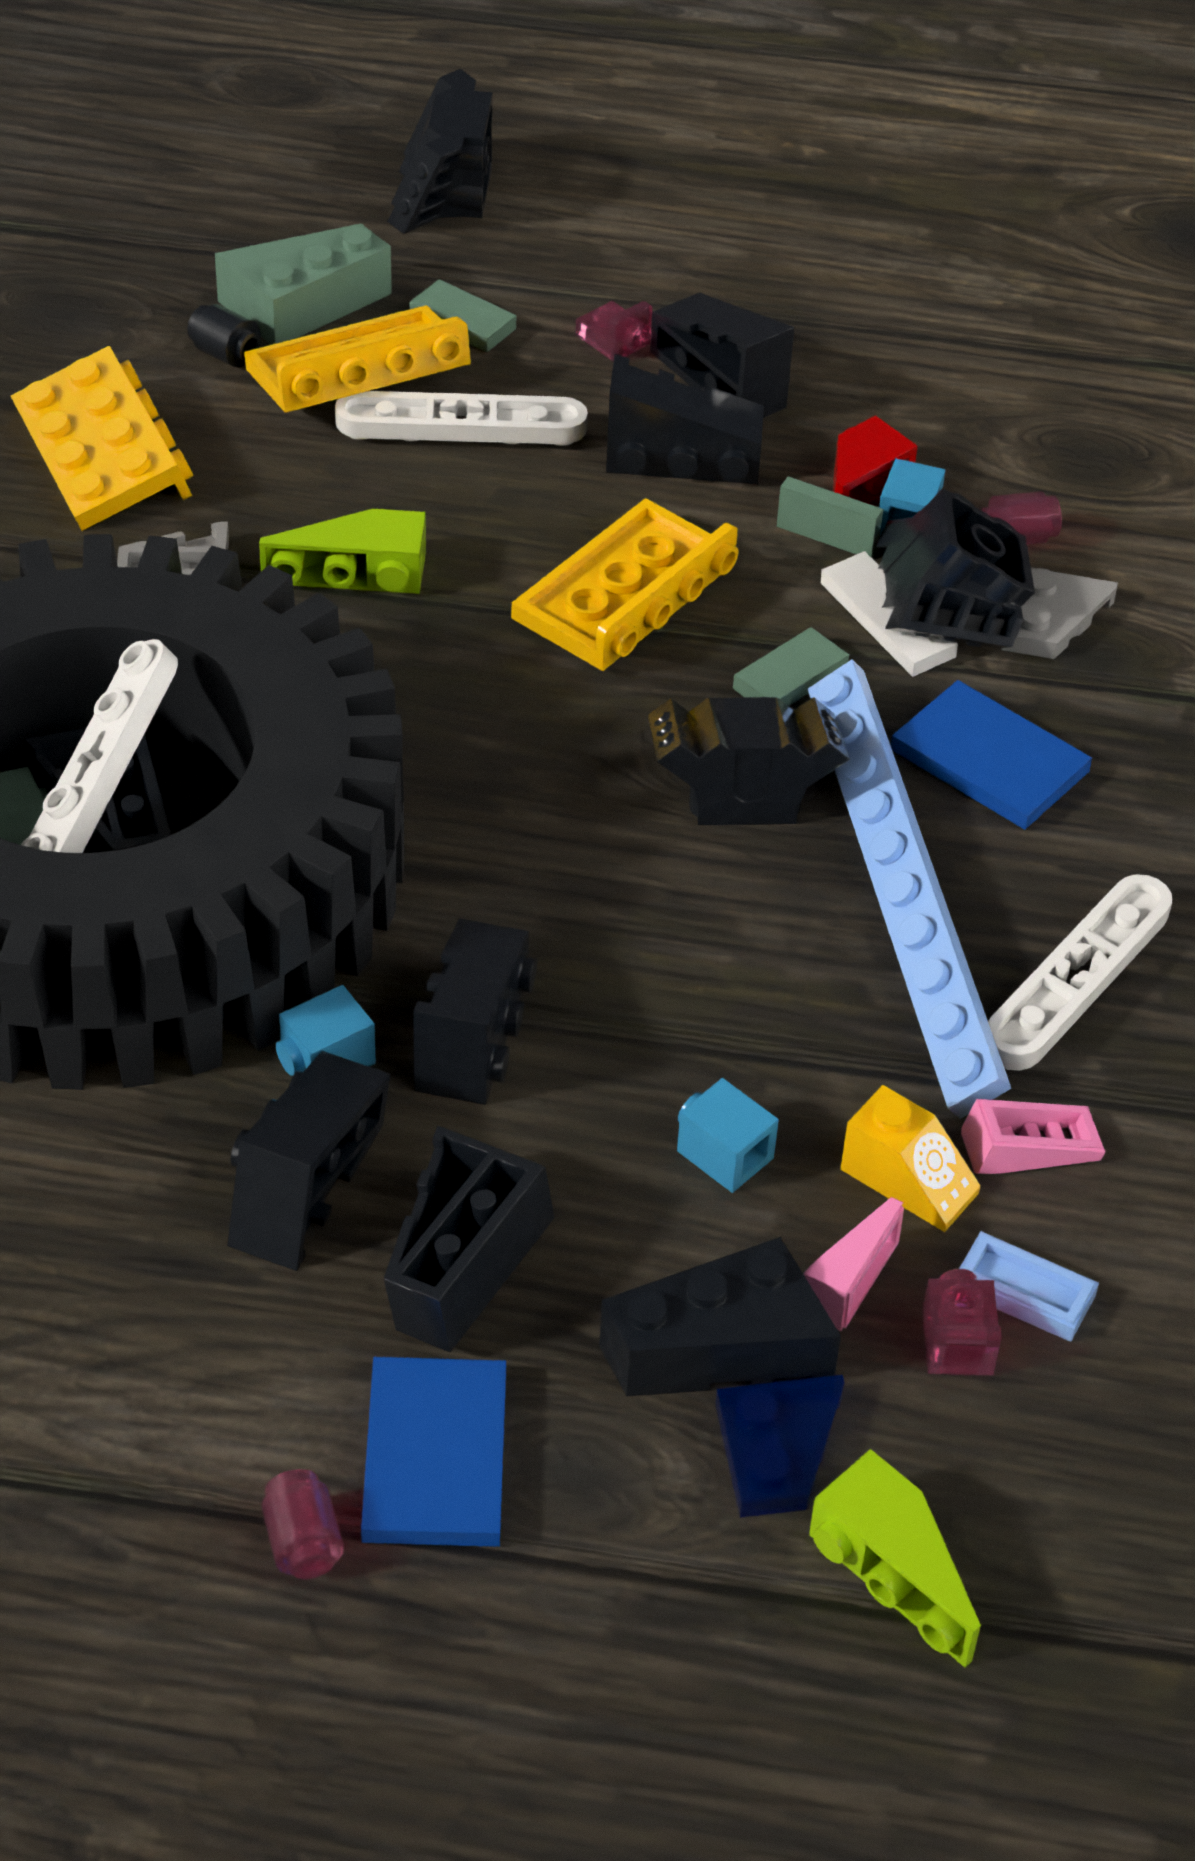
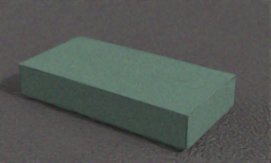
(485, 321)
(829, 517)
(791, 668)

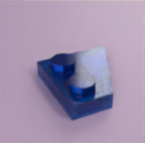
(777, 1440)

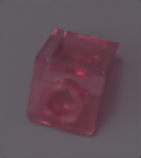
(616, 330)

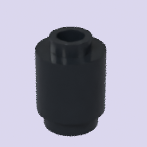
(223, 333)

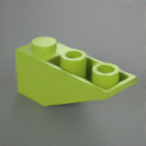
(353, 552)
(891, 1541)

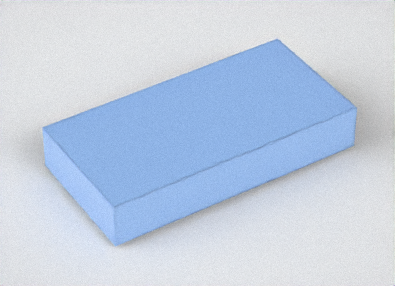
(1032, 1286)

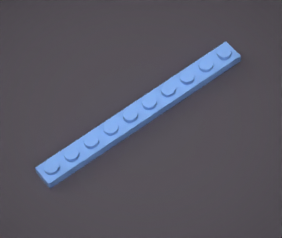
(912, 899)

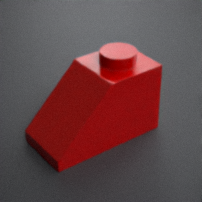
(866, 458)

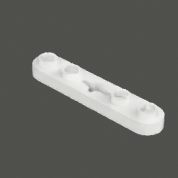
(488, 417)
(105, 749)
(1110, 936)

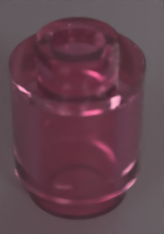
(1029, 514)
(301, 1524)

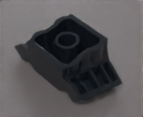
(447, 156)
(956, 574)
(747, 755)

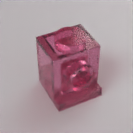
(961, 1312)

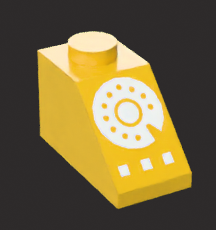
(909, 1158)

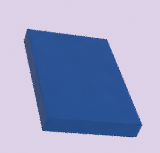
(991, 754)
(434, 1452)

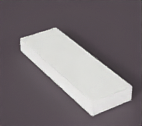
(861, 591)

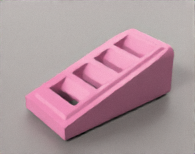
(997, 1150)
(853, 1264)

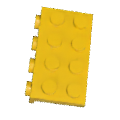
(359, 357)
(101, 437)
(626, 583)

